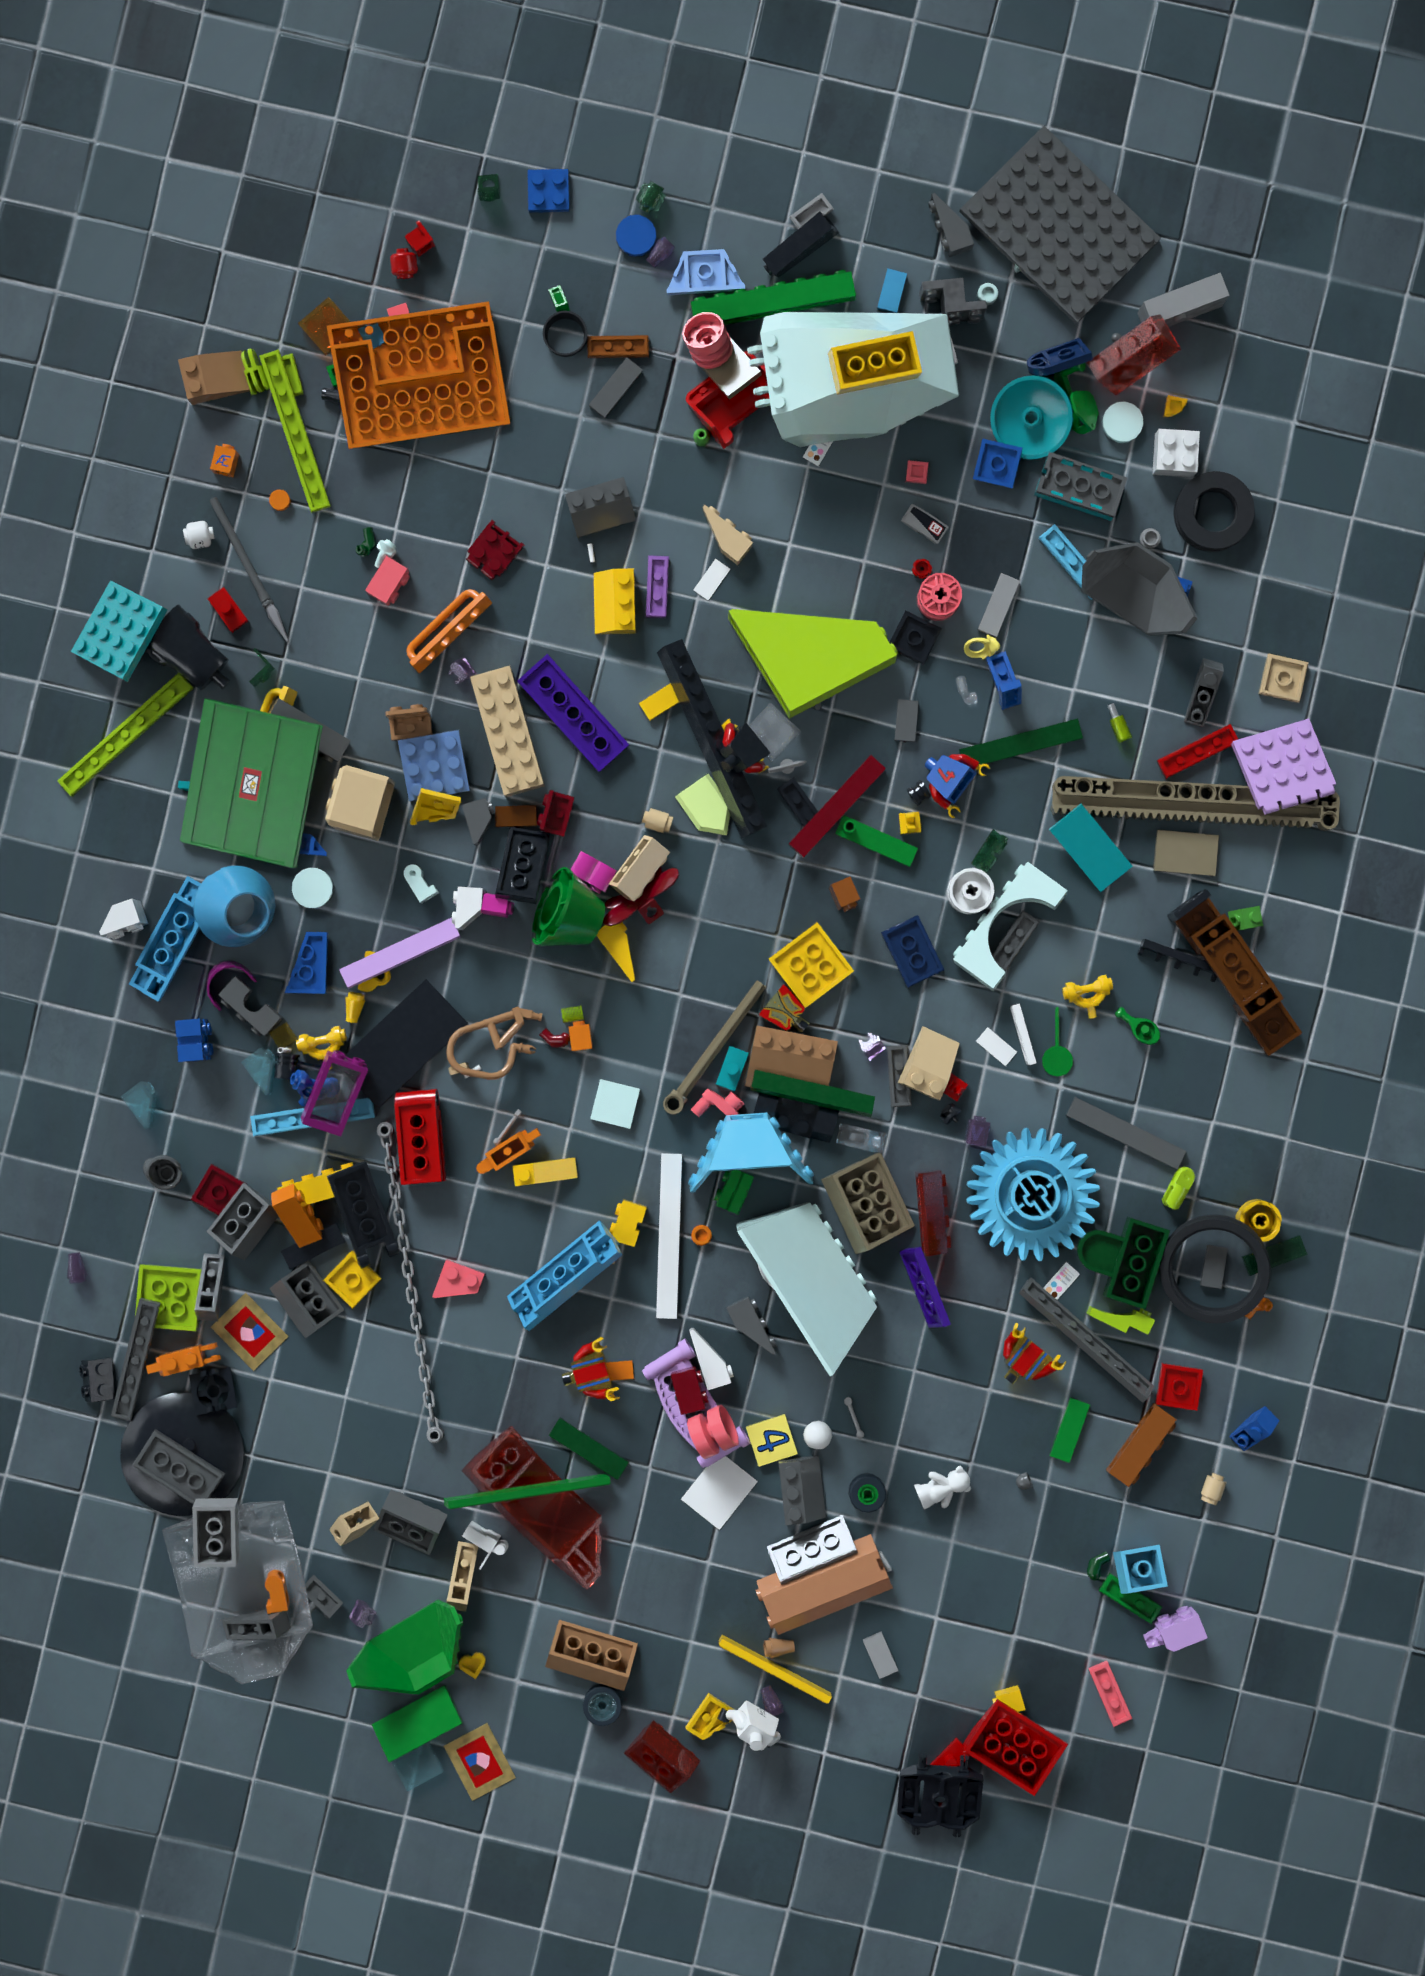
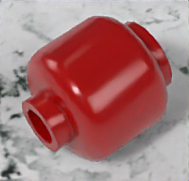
(403, 263)

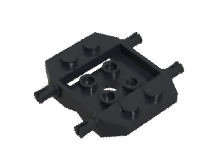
(940, 1782)

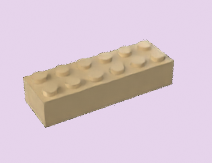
(507, 731)

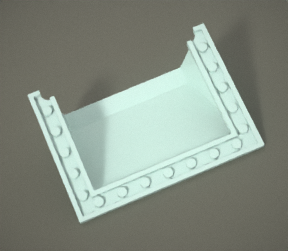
(811, 1278)

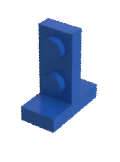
(1005, 681)

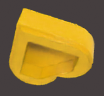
(472, 1664)

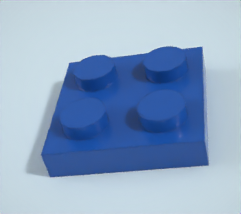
(548, 190)
(997, 463)

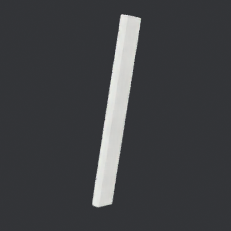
(669, 1235)

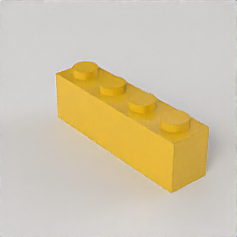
(315, 1188)

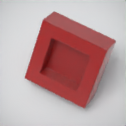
(955, 1087)

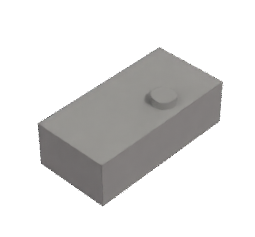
(1187, 301)

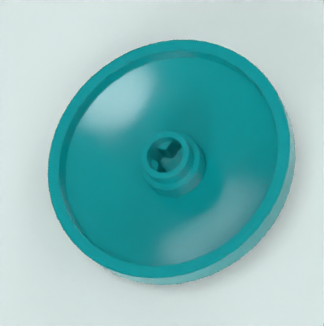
(1032, 415)

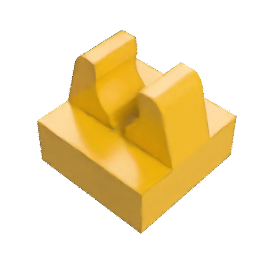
(909, 822)

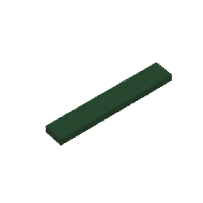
(1025, 742)
(813, 1093)

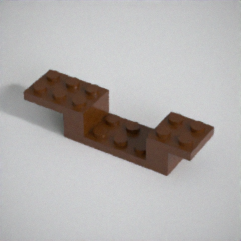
(1241, 974)

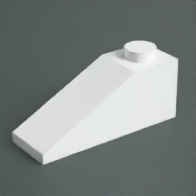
(711, 1363)

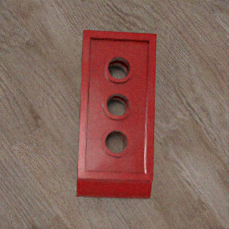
(407, 1108)

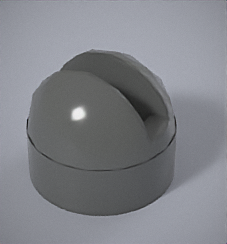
(1023, 1481)

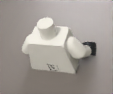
(753, 1725)

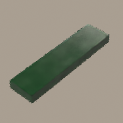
(588, 1448)

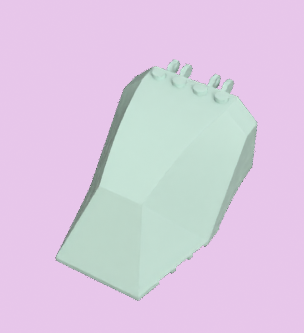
(803, 385)

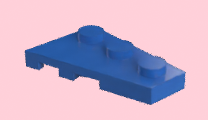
(310, 970)

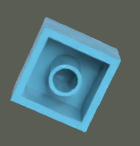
(1140, 1569)

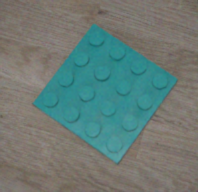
(119, 631)

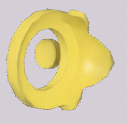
(990, 643)

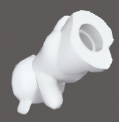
(942, 1488)

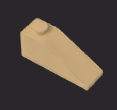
(462, 1575)

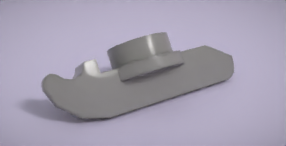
(787, 766)

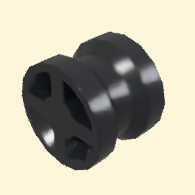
(918, 792)

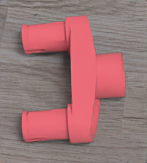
(728, 1106)

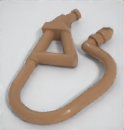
(518, 1015)

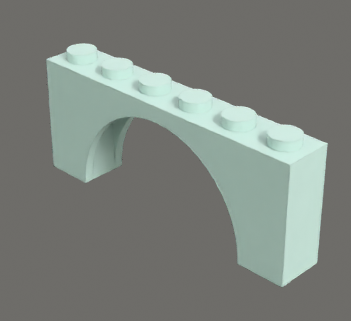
(1028, 886)

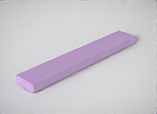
(399, 953)

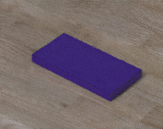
(924, 1287)

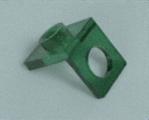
(488, 193)
(263, 675)

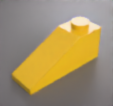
(617, 944)
(544, 1171)

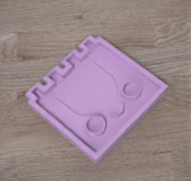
(1284, 766)

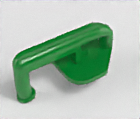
(1082, 402)

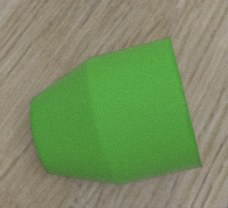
(701, 441)

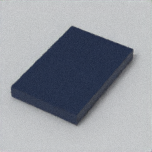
(912, 951)

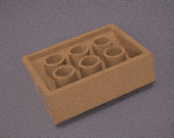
(791, 1055)

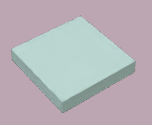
(615, 1103)

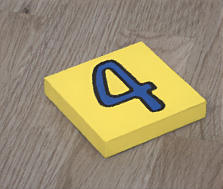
(771, 1440)

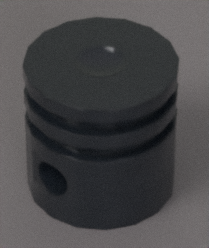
(286, 1065)

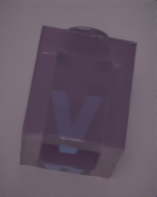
(977, 1131)

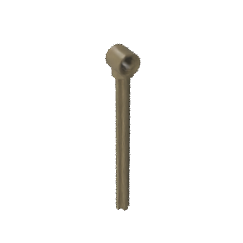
(714, 1048)

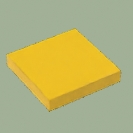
(351, 1281)

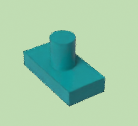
(732, 1068)

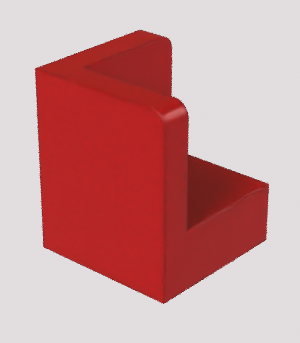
(420, 239)

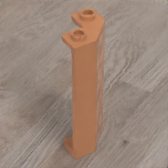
(824, 1589)

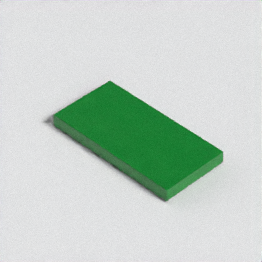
(417, 1723)

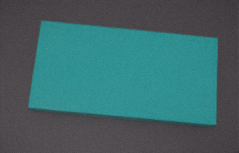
(1090, 847)

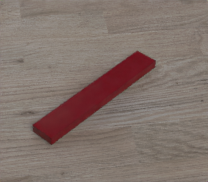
(836, 806)

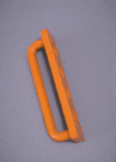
(450, 632)

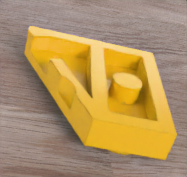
(434, 806)

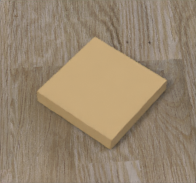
(1283, 678)

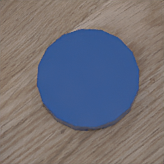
(636, 235)

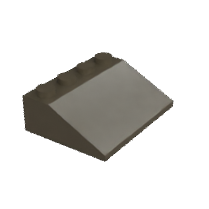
(868, 1203)

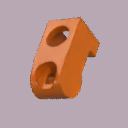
(277, 1588)

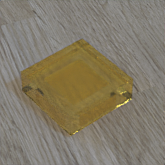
(283, 1035)

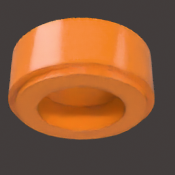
(279, 500)
(701, 1235)

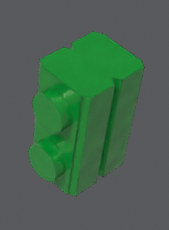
(734, 1190)

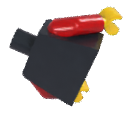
(742, 749)

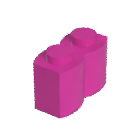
(593, 872)
(496, 906)

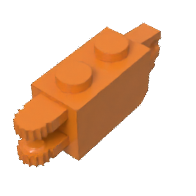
(508, 1151)

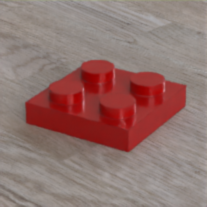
(1179, 1386)

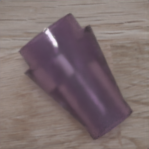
(660, 252)
(76, 1270)
(771, 1701)

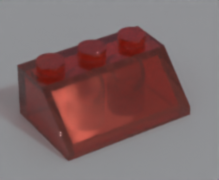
(662, 1756)

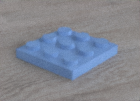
(434, 764)

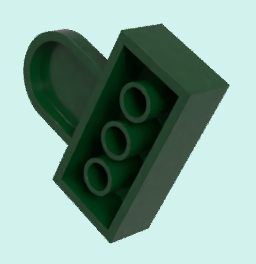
(1126, 1259)

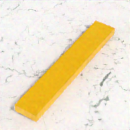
(775, 1669)

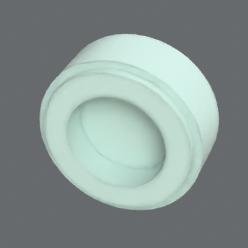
(987, 292)

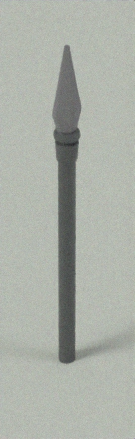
(263, 595)

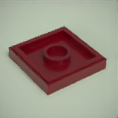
(216, 1189)

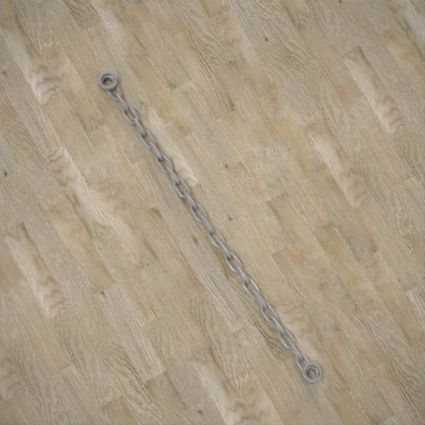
(417, 1328)

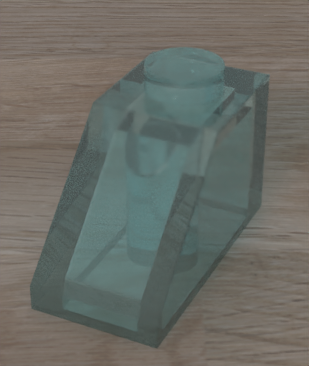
(261, 1068)
(142, 1102)

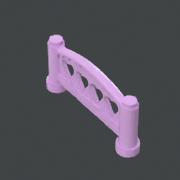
(663, 1366)

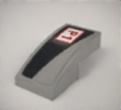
(924, 523)

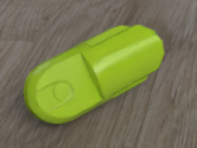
(254, 372)
(1178, 1188)

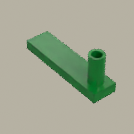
(876, 841)

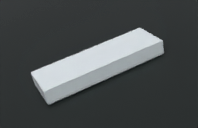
(1023, 1034)

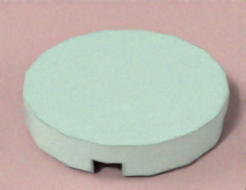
(1122, 422)
(312, 888)

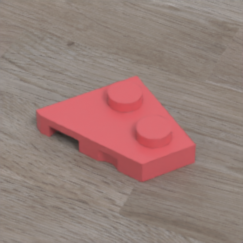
(457, 1280)

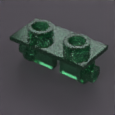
(985, 857)

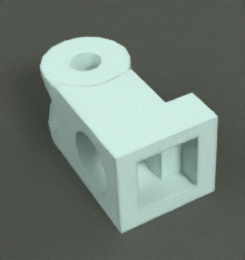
(414, 877)

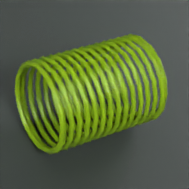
(575, 1017)

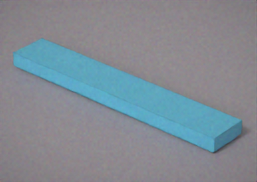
(291, 1119)

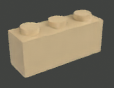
(639, 868)

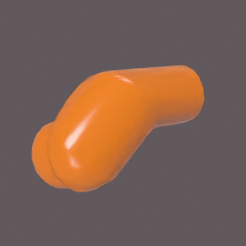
(1265, 1304)

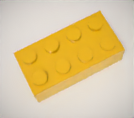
(874, 362)

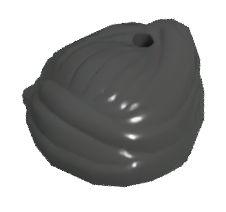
(168, 1172)

